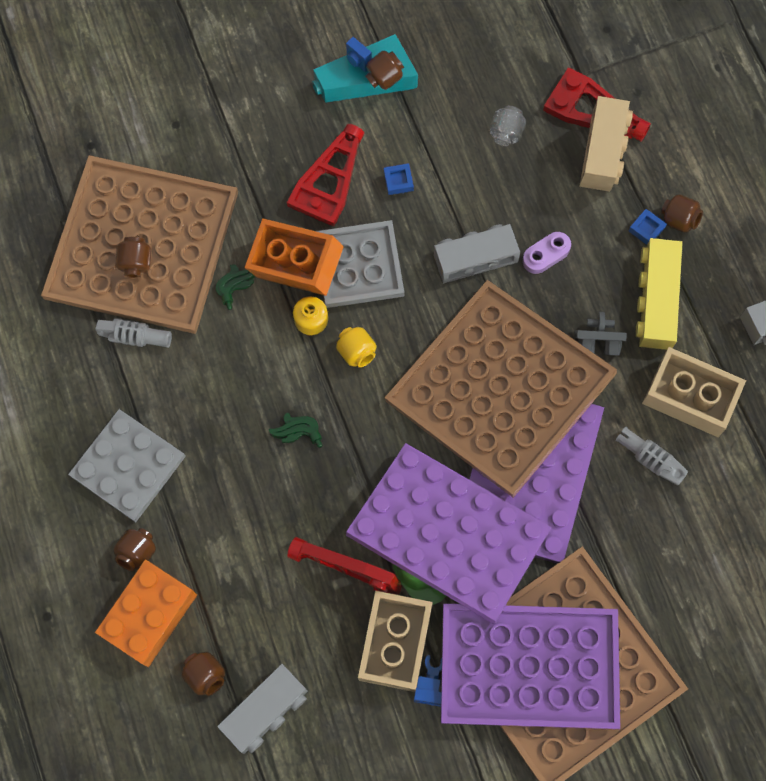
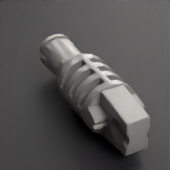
(132, 333)
(653, 457)

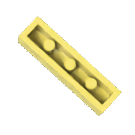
(660, 294)

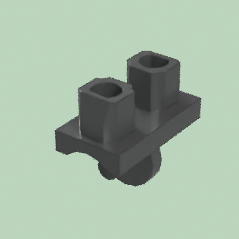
(612, 342)

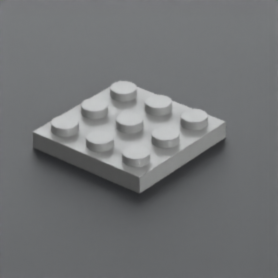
(367, 265)
(127, 465)

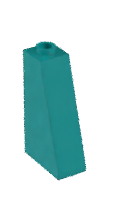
(343, 81)

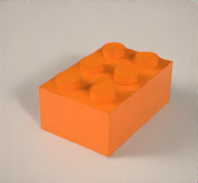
(294, 256)
(146, 613)

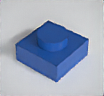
(358, 54)
(398, 179)
(647, 226)

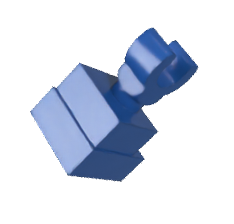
(428, 687)

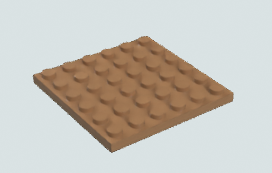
(173, 213)
(500, 387)
(644, 672)

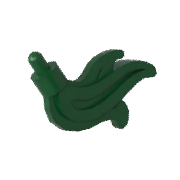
(233, 281)
(295, 428)

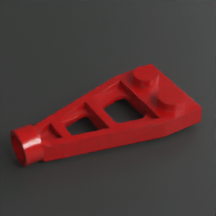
(569, 91)
(316, 202)
(376, 577)

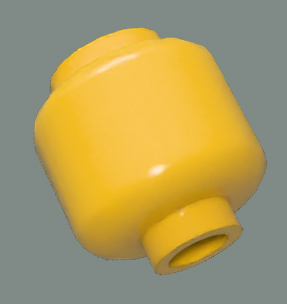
(310, 315)
(356, 346)

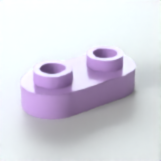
(547, 251)

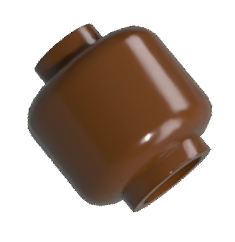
(384, 70)
(682, 213)
(133, 257)
(134, 548)
(203, 673)

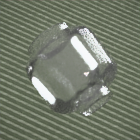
(507, 125)

